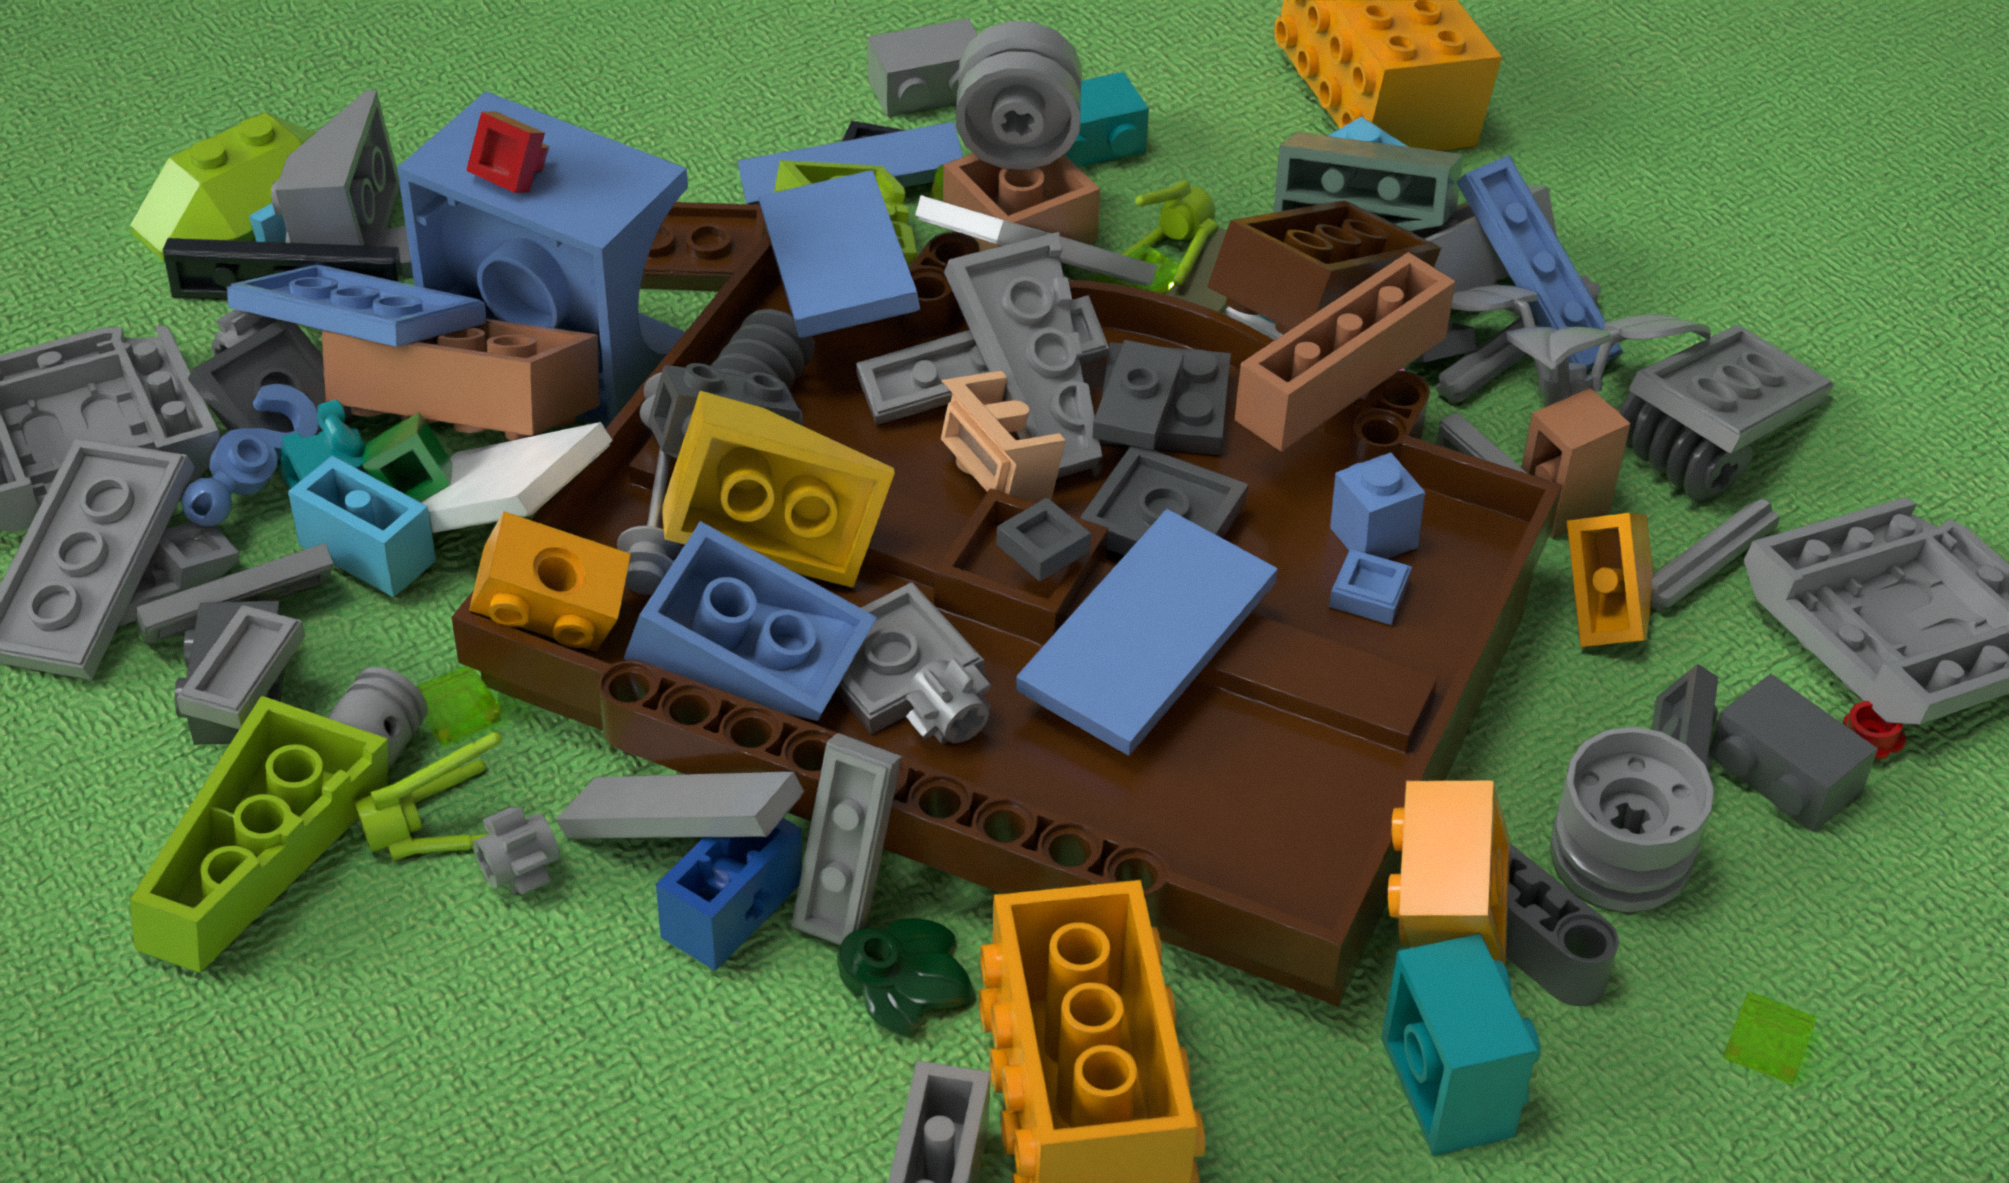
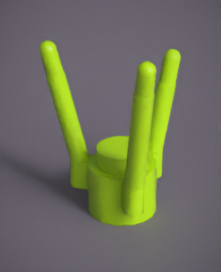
(1185, 214)
(392, 814)

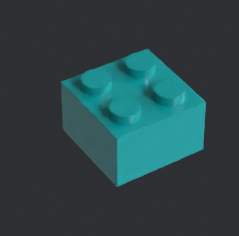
(1459, 1043)

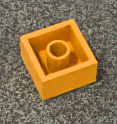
(1451, 865)

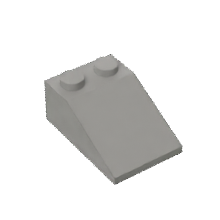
(340, 179)

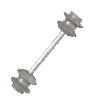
(649, 551)

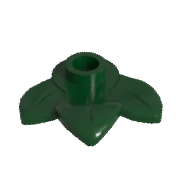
(909, 974)

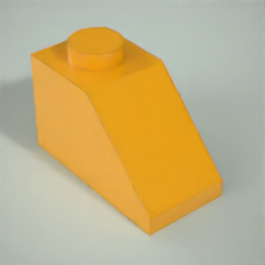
(1611, 577)

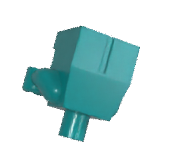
(305, 454)

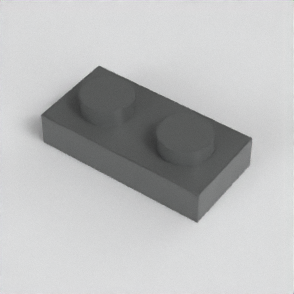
(1689, 711)

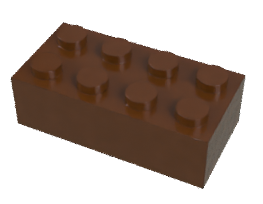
(1306, 259)

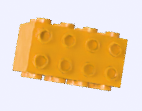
(1398, 63)
(1086, 1040)

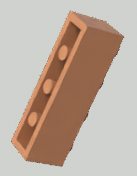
(1343, 351)

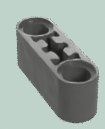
(1557, 935)

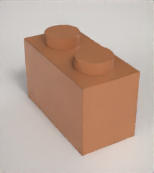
(1580, 447)

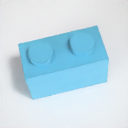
(365, 525)

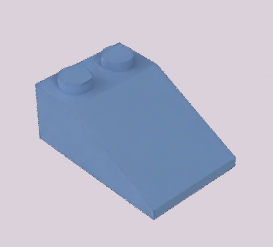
(749, 627)

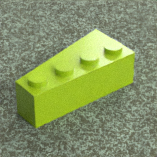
(254, 829)

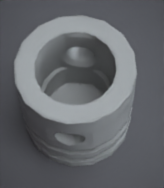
(383, 705)

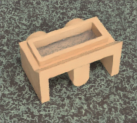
(979, 437)

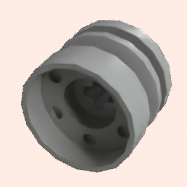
(1631, 819)

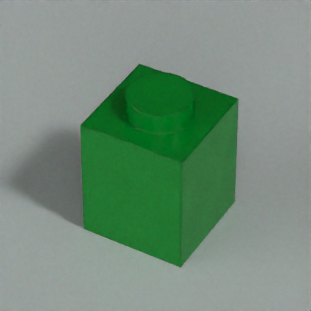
(409, 459)

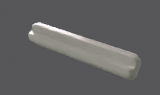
(1712, 553)

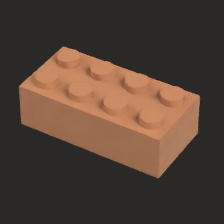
(475, 377)

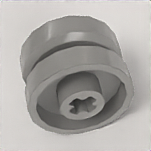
(1019, 95)

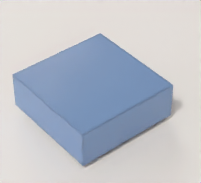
(1370, 586)

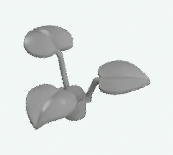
(1553, 346)

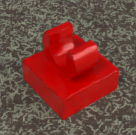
(507, 152)

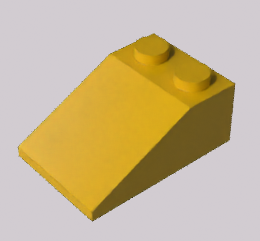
(775, 489)

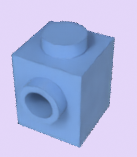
(1377, 507)

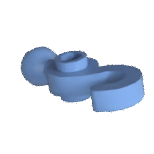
(247, 456)

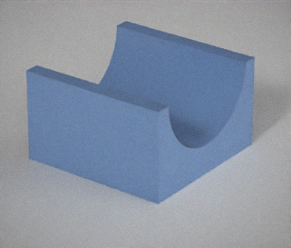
(551, 255)

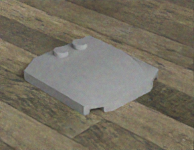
(93, 390)
(1893, 607)

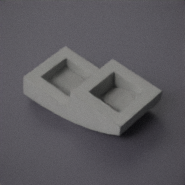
(182, 561)

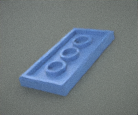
(838, 254)
(357, 305)
(1146, 631)

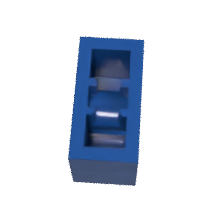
(727, 891)

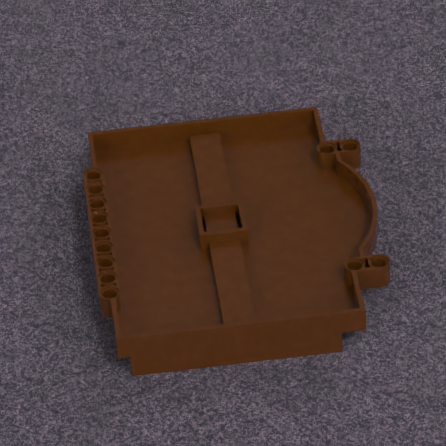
(1263, 785)

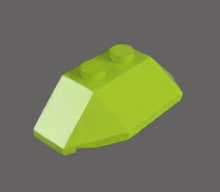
(218, 184)

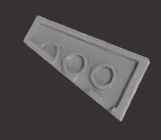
(1025, 329)

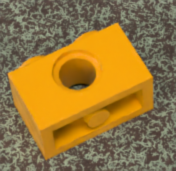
(583, 575)

